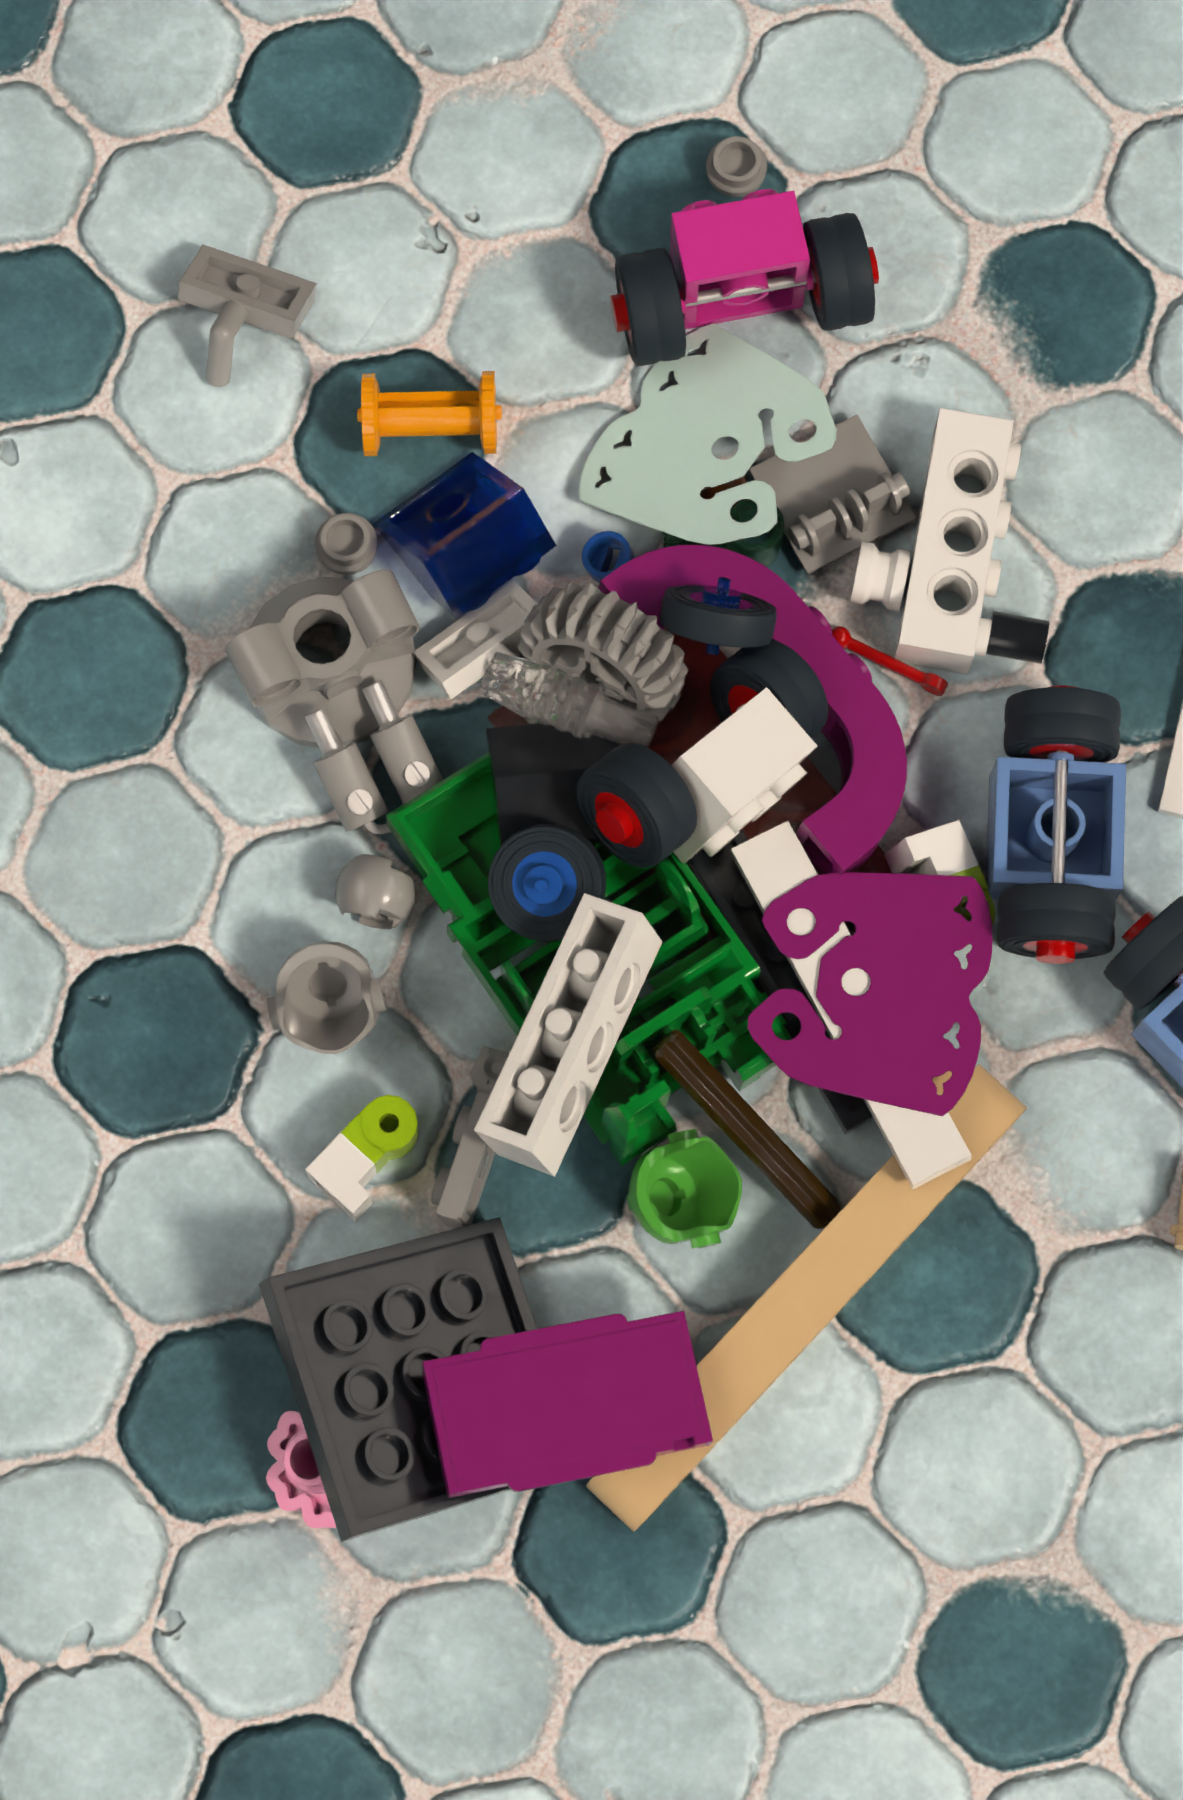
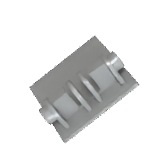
(837, 497)

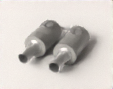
(347, 775)

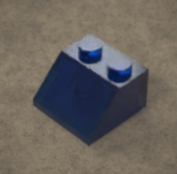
(467, 534)

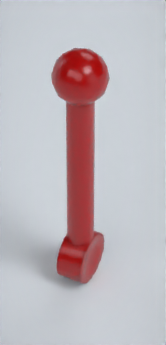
(930, 682)

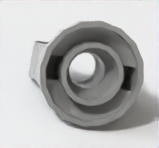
(290, 687)

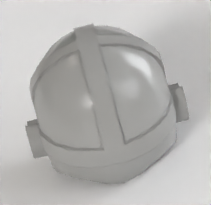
(326, 997)

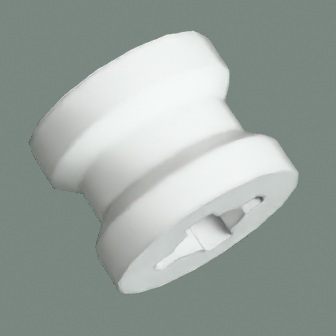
(880, 576)

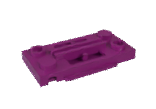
(566, 1403)

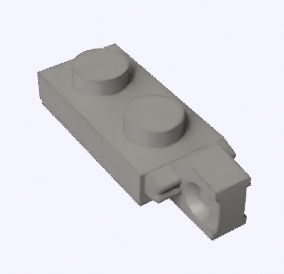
(461, 1186)

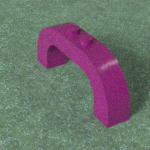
(859, 717)

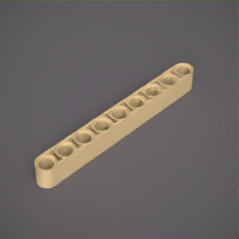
(811, 1296)

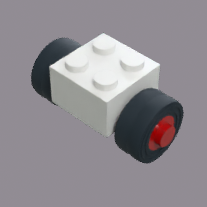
(732, 776)

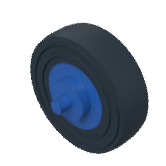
(542, 878)

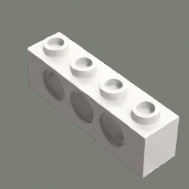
(960, 446)
(569, 1034)

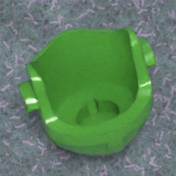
(685, 1190)

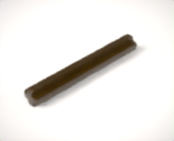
(746, 1129)

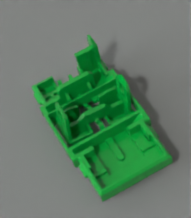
(706, 995)

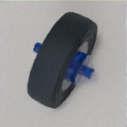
(718, 616)

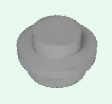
(736, 166)
(346, 543)

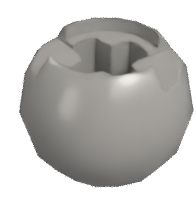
(375, 891)

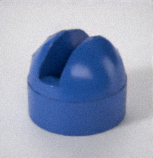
(599, 552)

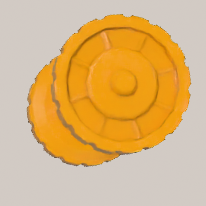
(428, 413)

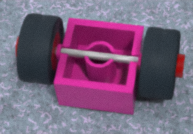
(741, 265)

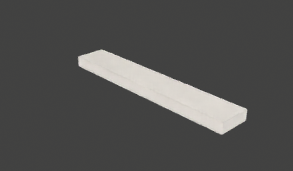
(773, 866)

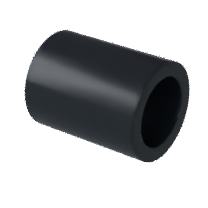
(1017, 637)

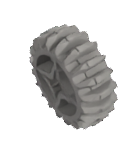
(606, 645)

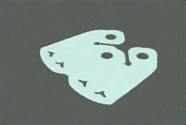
(674, 433)

